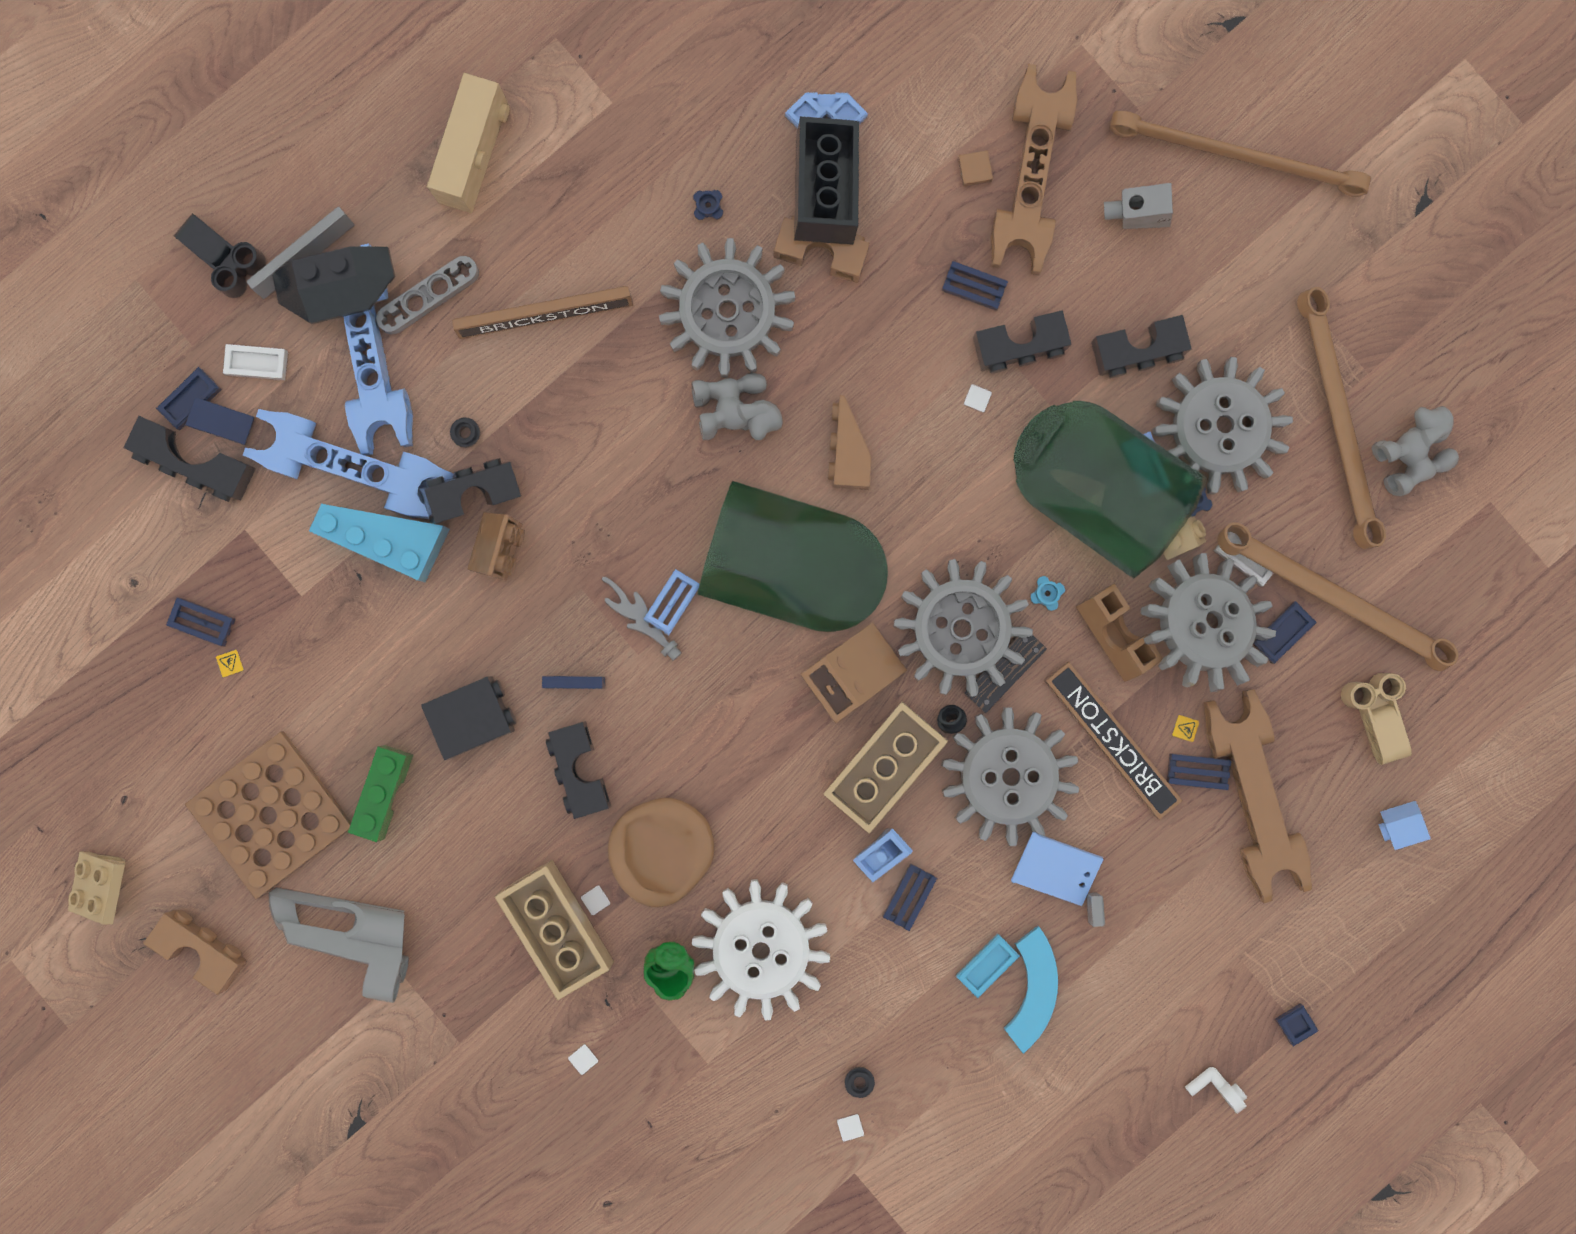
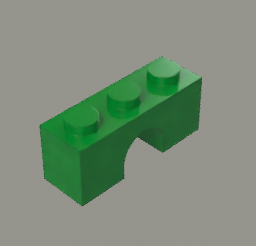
(375, 803)

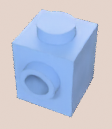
(1404, 825)

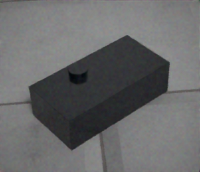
(826, 180)

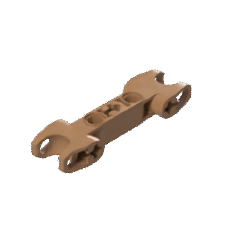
(1043, 115)

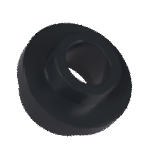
(458, 426)
(949, 713)
(862, 1091)

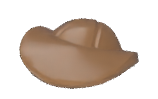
(660, 851)

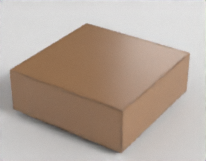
(975, 168)

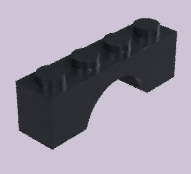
(158, 444)

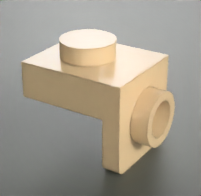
(1188, 538)

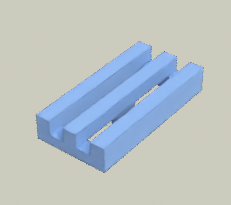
(659, 623)

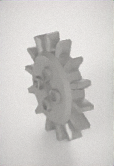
(703, 294)
(1205, 448)
(1184, 610)
(988, 614)
(989, 756)

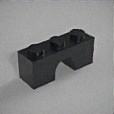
(1167, 343)
(997, 350)
(443, 497)
(582, 796)

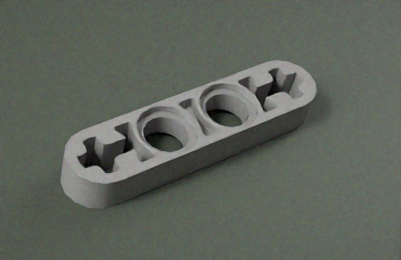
(424, 290)

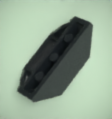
(334, 282)

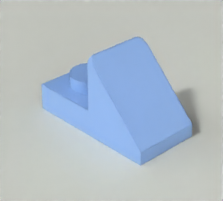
(882, 854)

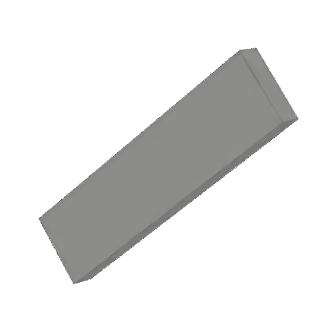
(309, 244)

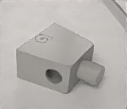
(1154, 206)

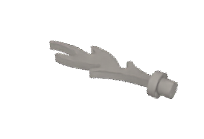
(638, 612)

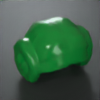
(669, 970)

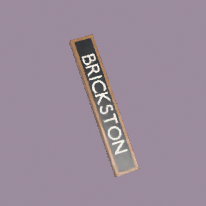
(542, 312)
(1113, 740)

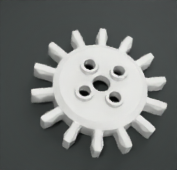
(746, 923)

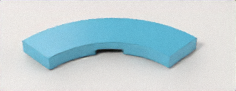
(1040, 993)

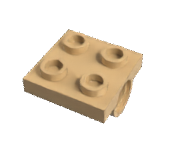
(96, 886)

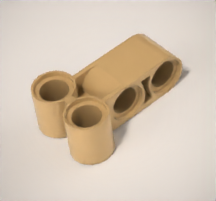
(1381, 716)

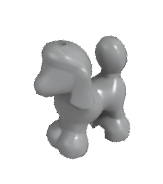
(732, 413)
(1413, 449)

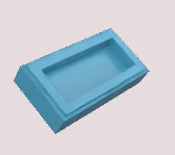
(987, 965)

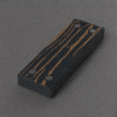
(989, 692)

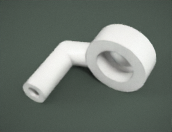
(1232, 1094)

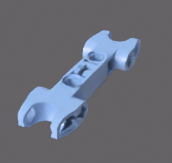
(376, 403)
(297, 447)

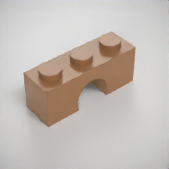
(847, 258)
(1105, 619)
(217, 961)

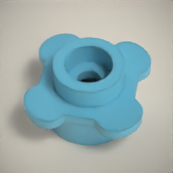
(1055, 590)

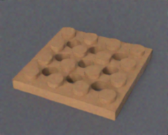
(225, 831)

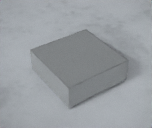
(1095, 909)

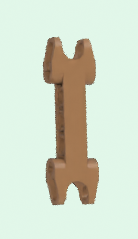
(1272, 846)

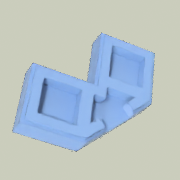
(826, 105)

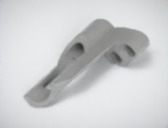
(372, 940)

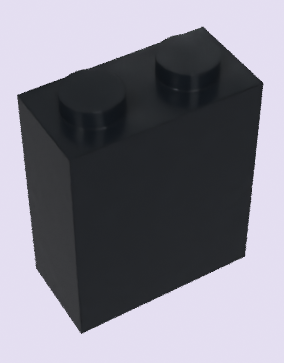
(469, 717)

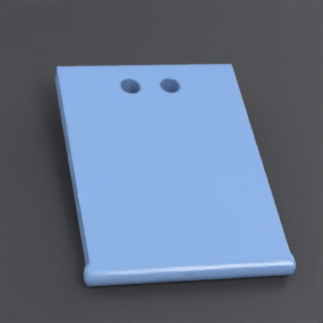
(1057, 869)

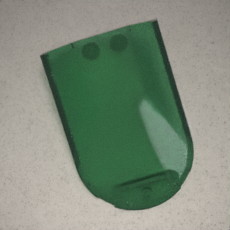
(1105, 483)
(793, 561)

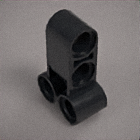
(220, 255)

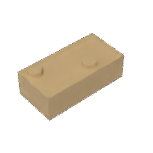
(468, 142)
(885, 767)
(554, 930)

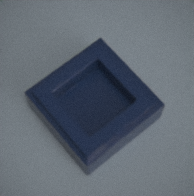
(1296, 1024)

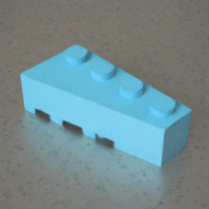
(389, 540)

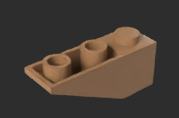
(852, 456)

